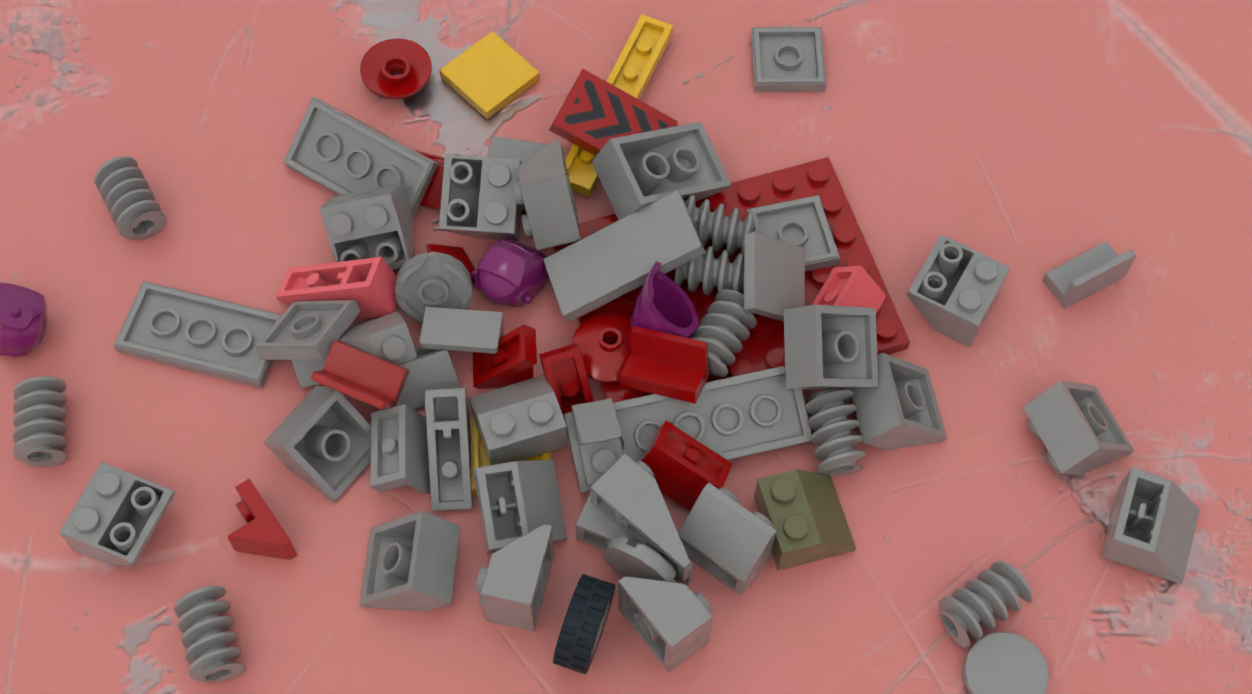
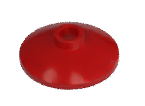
(394, 58)
(602, 360)

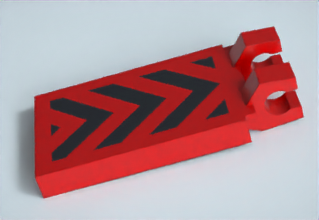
(601, 112)

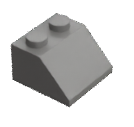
(548, 198)
(830, 347)
(901, 408)
(519, 421)
(1076, 428)
(323, 442)
(411, 563)
(517, 580)
(666, 617)

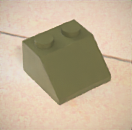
(806, 517)

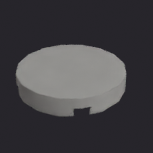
(432, 281)
(638, 561)
(1005, 666)

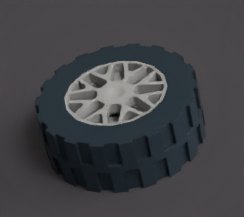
(584, 624)

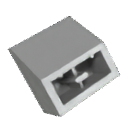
(480, 197)
(370, 225)
(957, 289)
(517, 500)
(115, 516)
(1151, 526)
(727, 538)

